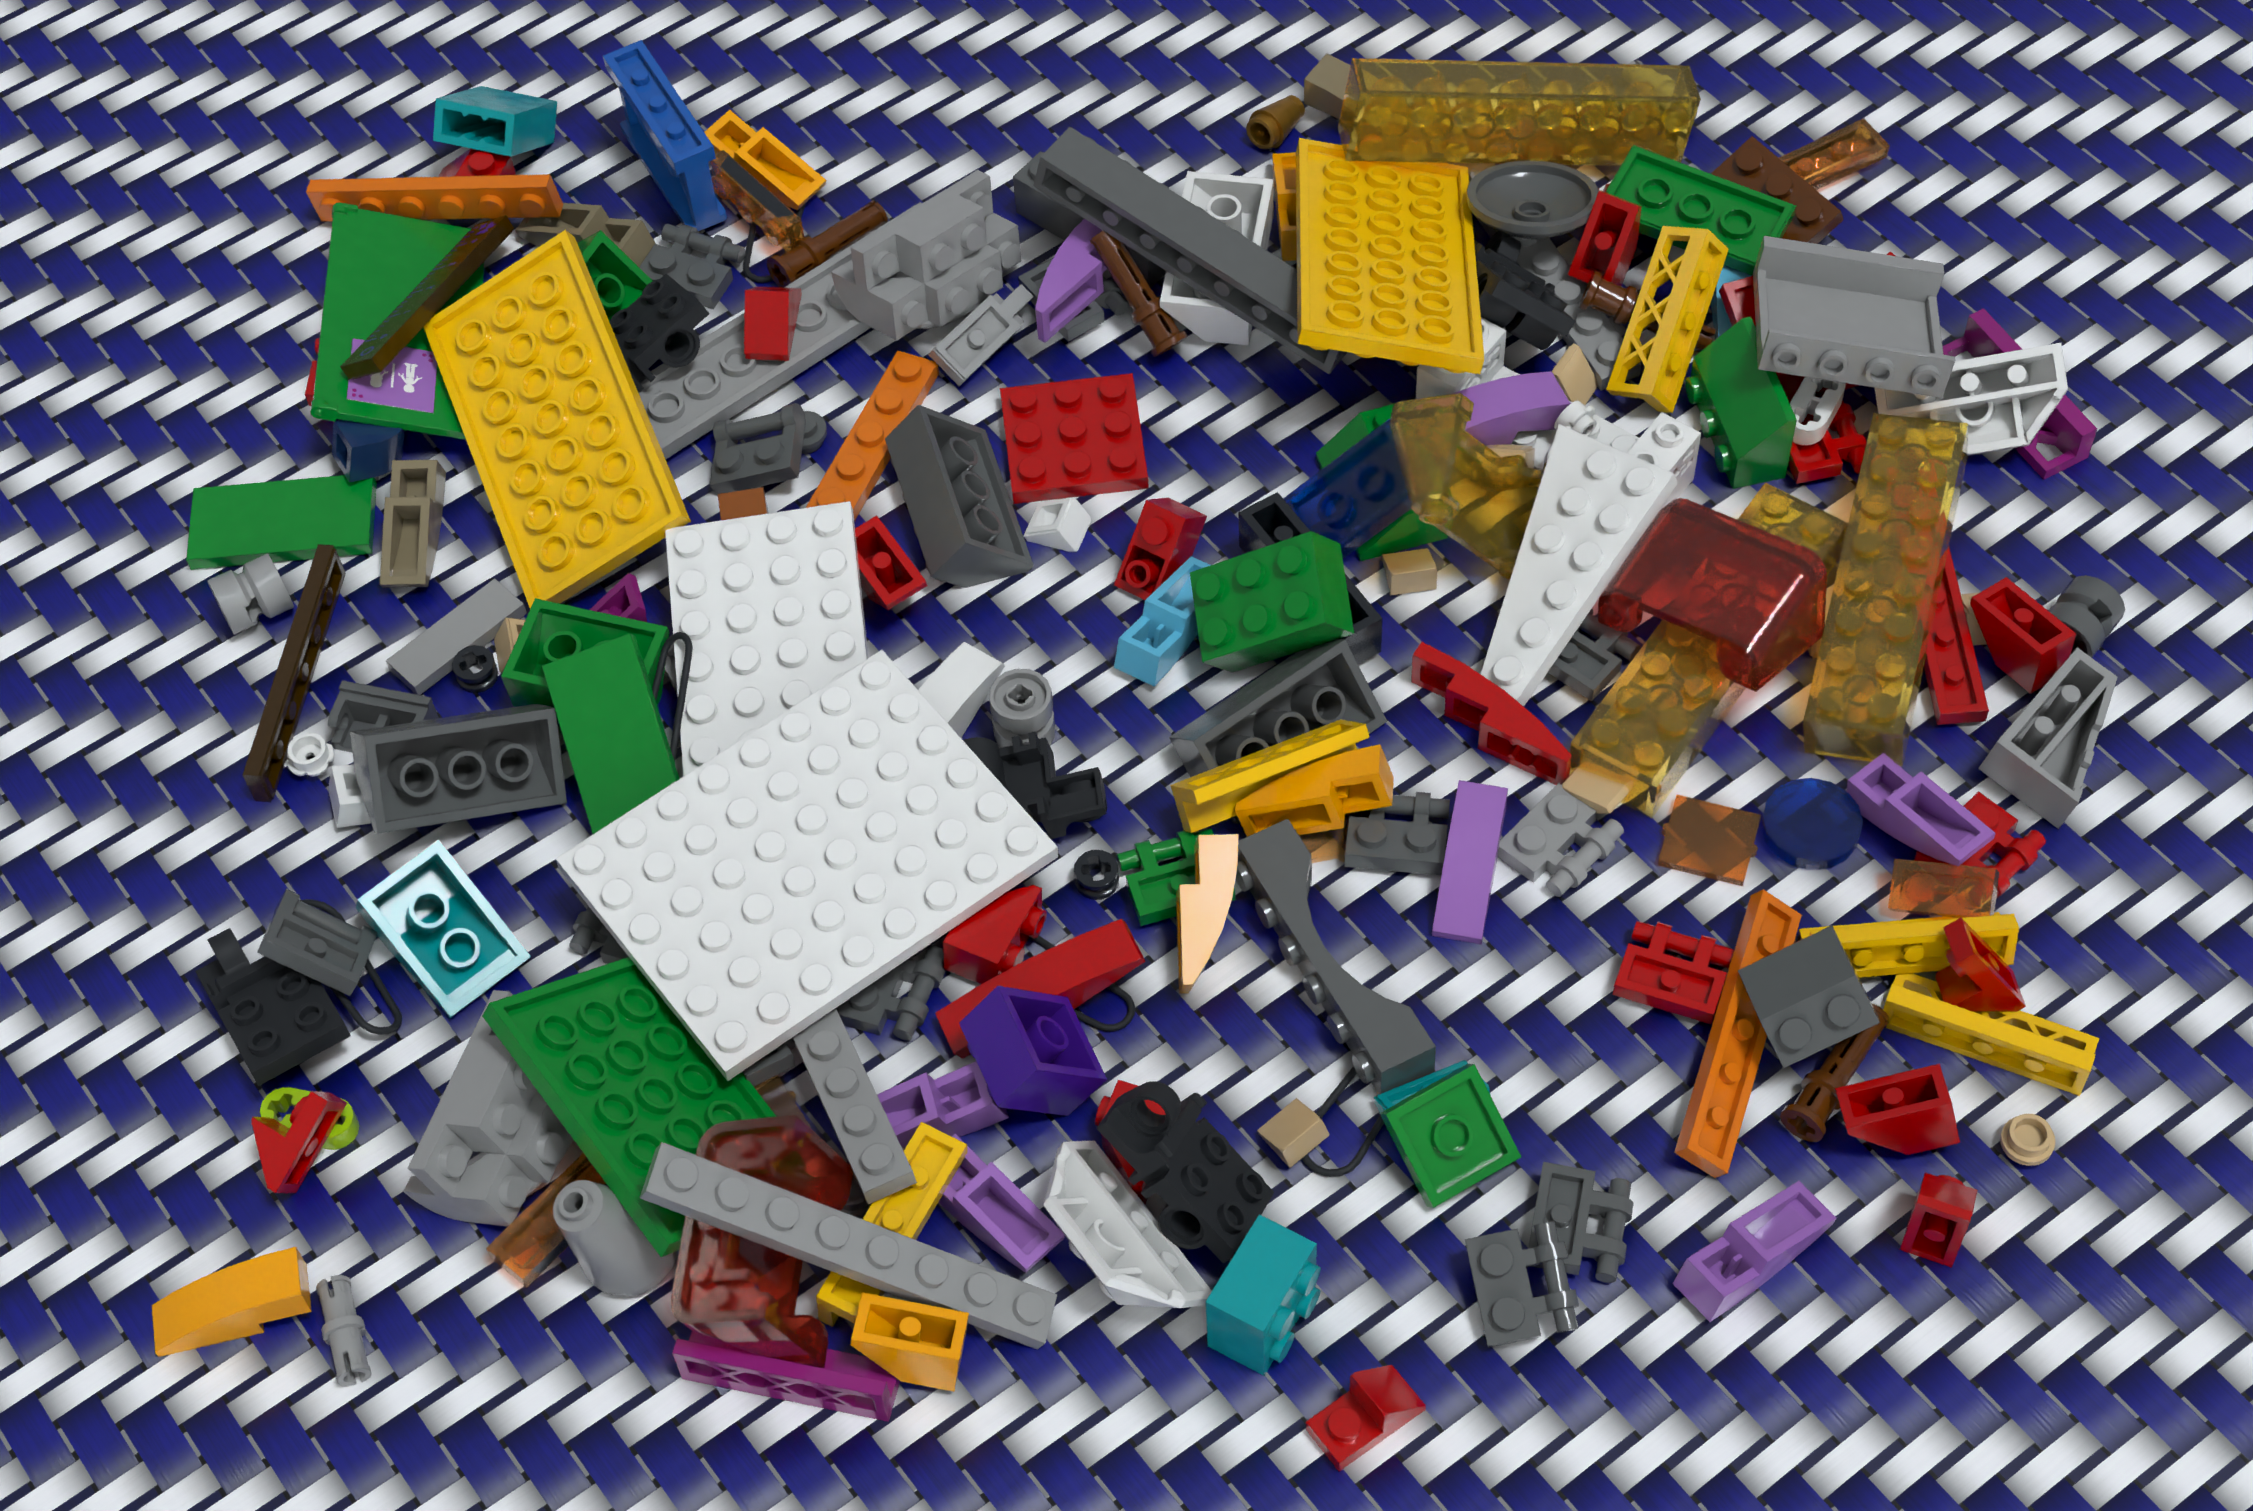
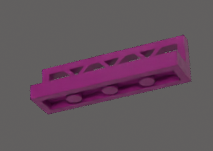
(2065, 427)
(845, 1385)

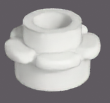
(1578, 418)
(304, 747)

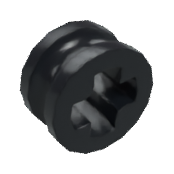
(478, 681)
(1084, 881)

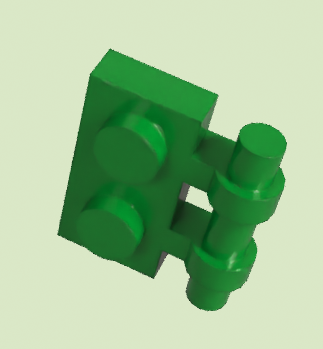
(1156, 886)

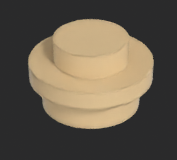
(2028, 1139)

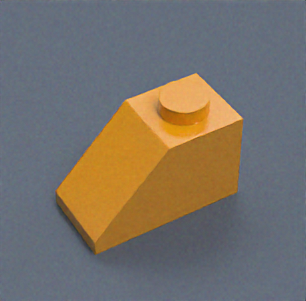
(911, 1339)

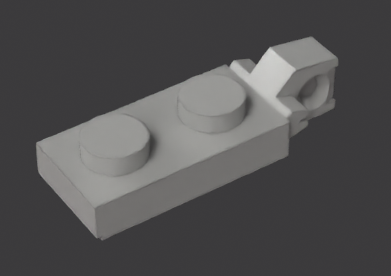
(980, 334)

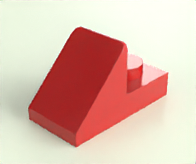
(1976, 974)
(291, 1151)
(1364, 1416)

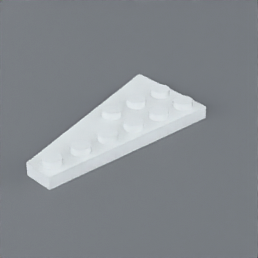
(1578, 535)

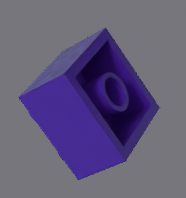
(1032, 1051)

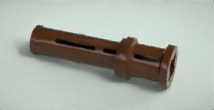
(814, 251)
(1620, 303)
(1146, 306)
(1818, 1098)

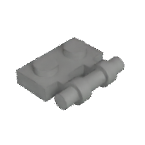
(1549, 831)

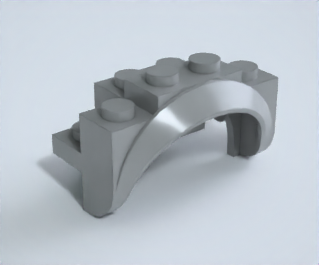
(949, 250)
(491, 1111)

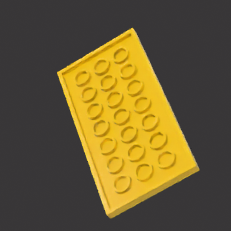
(1386, 260)
(555, 422)

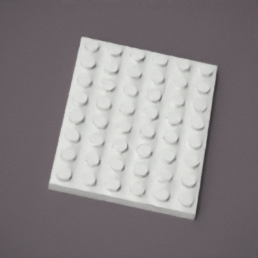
(805, 862)

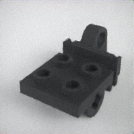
(1517, 297)
(659, 328)
(1032, 780)
(269, 1009)
(1190, 1165)

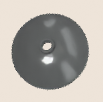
(1532, 198)

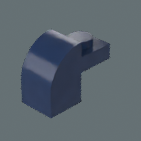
(365, 449)

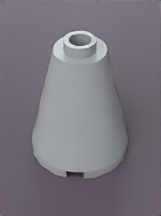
(607, 1240)

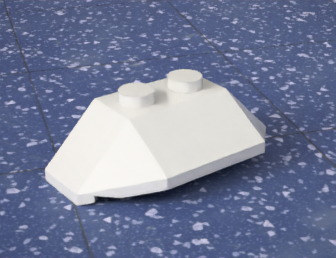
(1998, 396)
(1117, 1232)

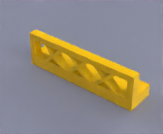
(1678, 317)
(1214, 793)
(1916, 943)
(1999, 1038)
(934, 1163)

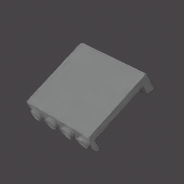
(1849, 317)

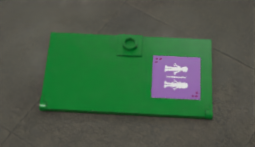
(370, 271)

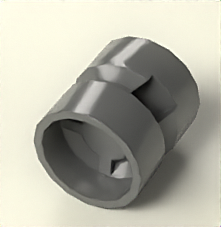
(2090, 610)

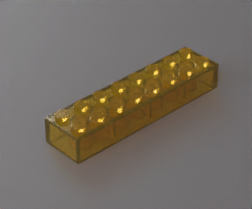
(1514, 111)
(1886, 589)
(1673, 687)

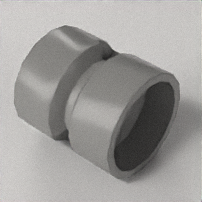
(250, 593)
(1021, 705)

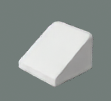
(1058, 524)

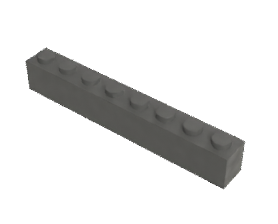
(1177, 238)

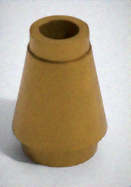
(1273, 123)

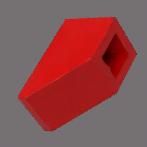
(1159, 545)
(995, 935)

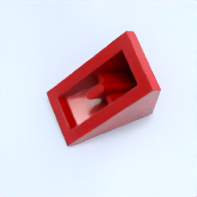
(770, 322)

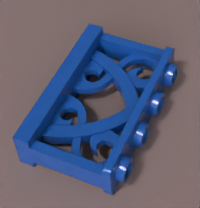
(665, 136)

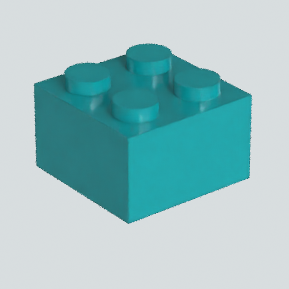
(1263, 1295)

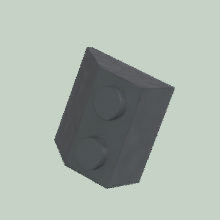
(1808, 996)

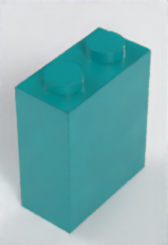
(495, 121)

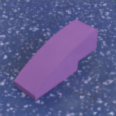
(1070, 281)
(1514, 405)
(1917, 812)
(1470, 862)
(950, 1104)
(999, 1213)
(1752, 1250)

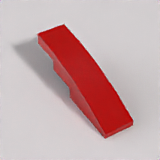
(1503, 723)
(1071, 970)

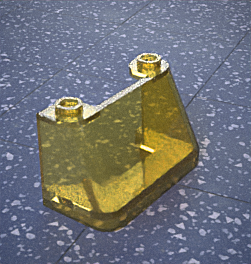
(1462, 482)

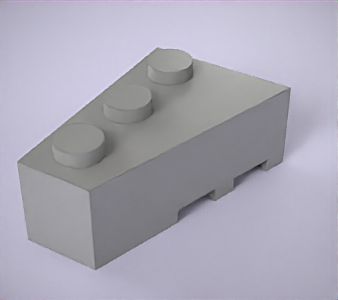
(2053, 739)

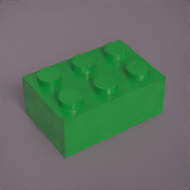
(1271, 602)

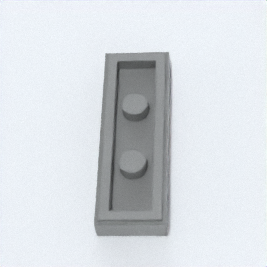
(469, 624)

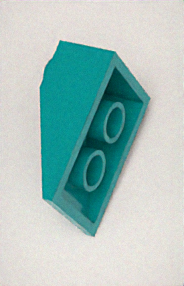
(442, 929)

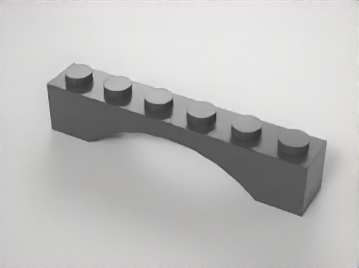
(1381, 1033)

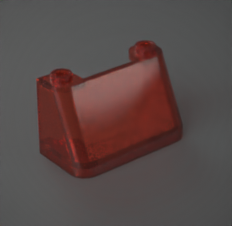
(1725, 583)
(738, 1286)

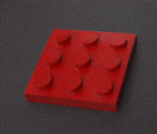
(1073, 438)

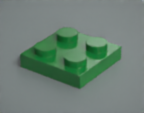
(1450, 1135)

